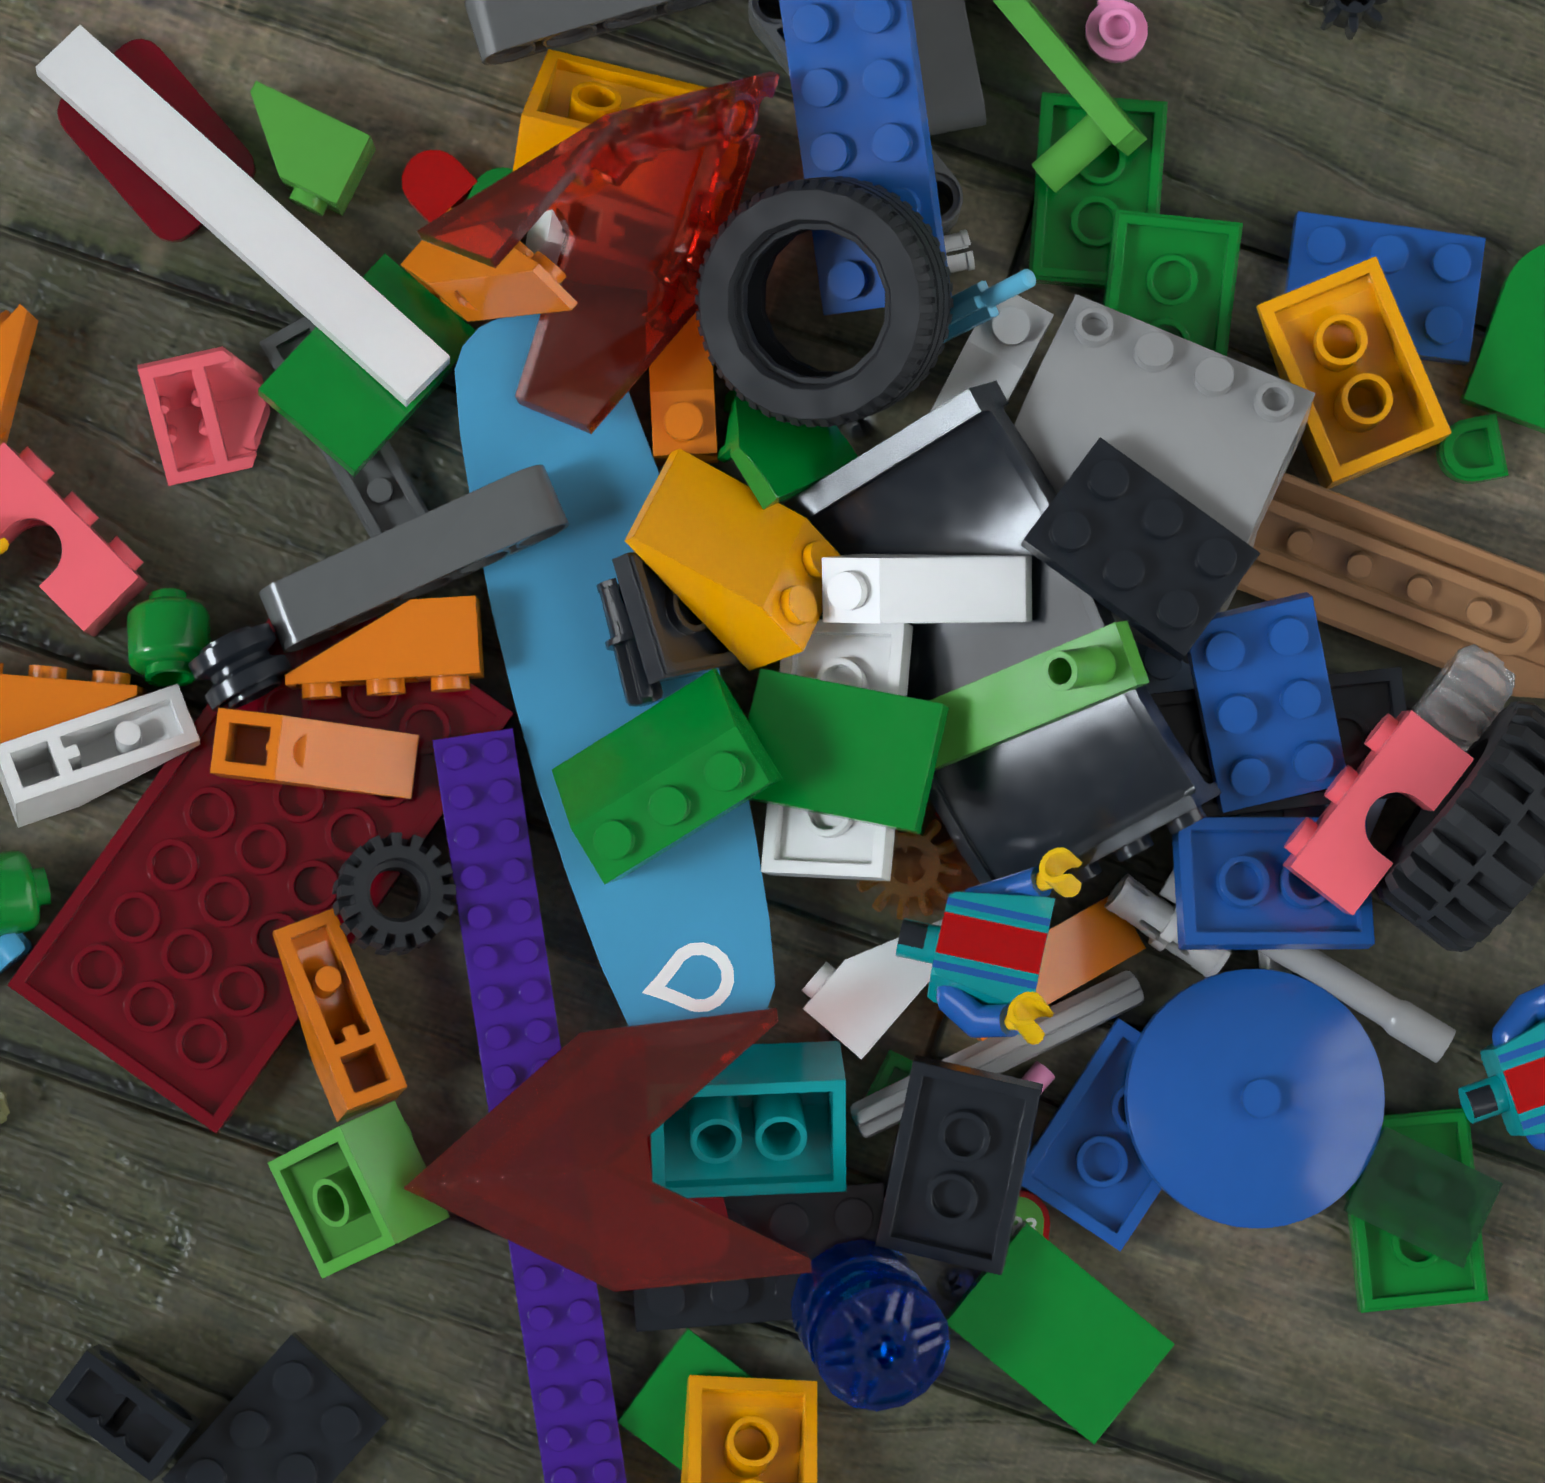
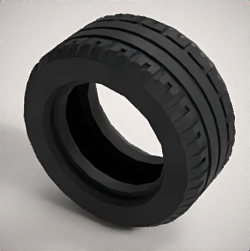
(739, 329)

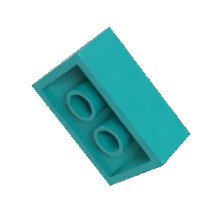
(760, 1127)

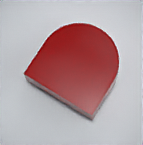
(435, 183)

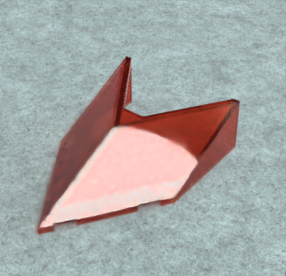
(637, 215)
(571, 1168)

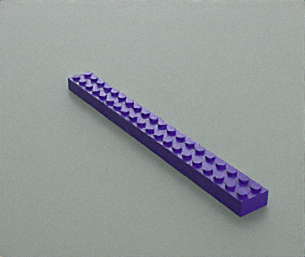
(515, 1039)

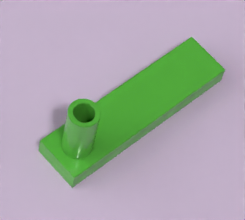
(1104, 120)
(1040, 691)

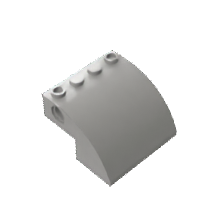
(1169, 405)

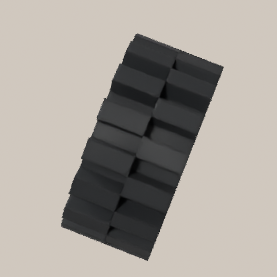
(421, 867)

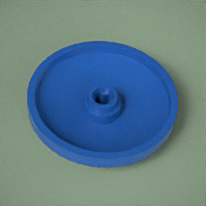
(1254, 1098)

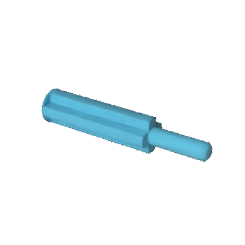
(979, 302)

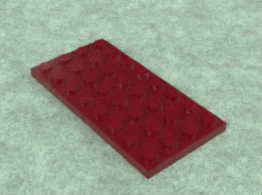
(172, 928)

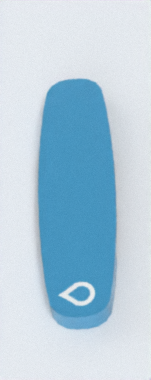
(695, 921)

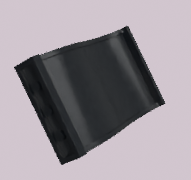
(1081, 783)

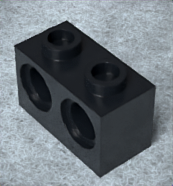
(124, 1412)

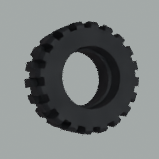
(1485, 842)

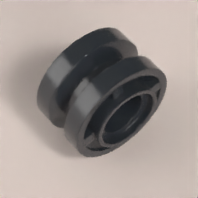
(240, 667)

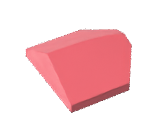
(204, 413)

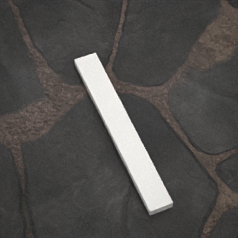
(243, 215)

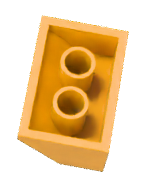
(577, 92)

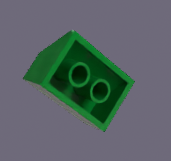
(663, 777)

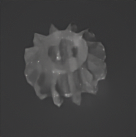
(1466, 695)

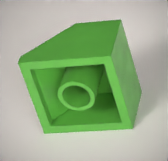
(351, 1190)

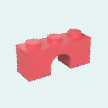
(92, 576)
(1334, 850)

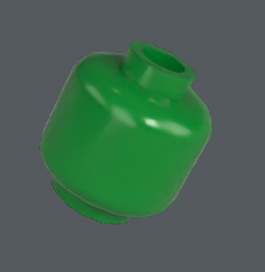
(167, 636)
(21, 893)

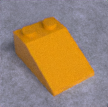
(1366, 375)
(730, 561)
(750, 1430)

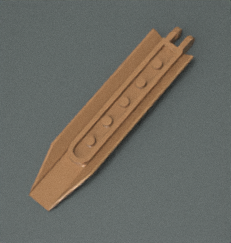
(1399, 582)

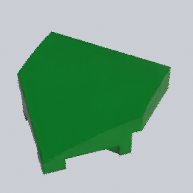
(779, 456)

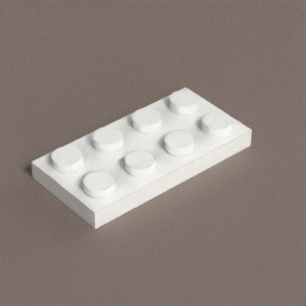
(824, 845)

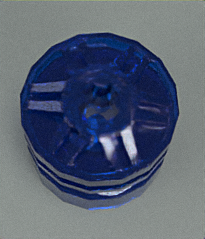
(870, 1325)

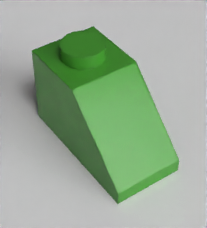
(312, 151)

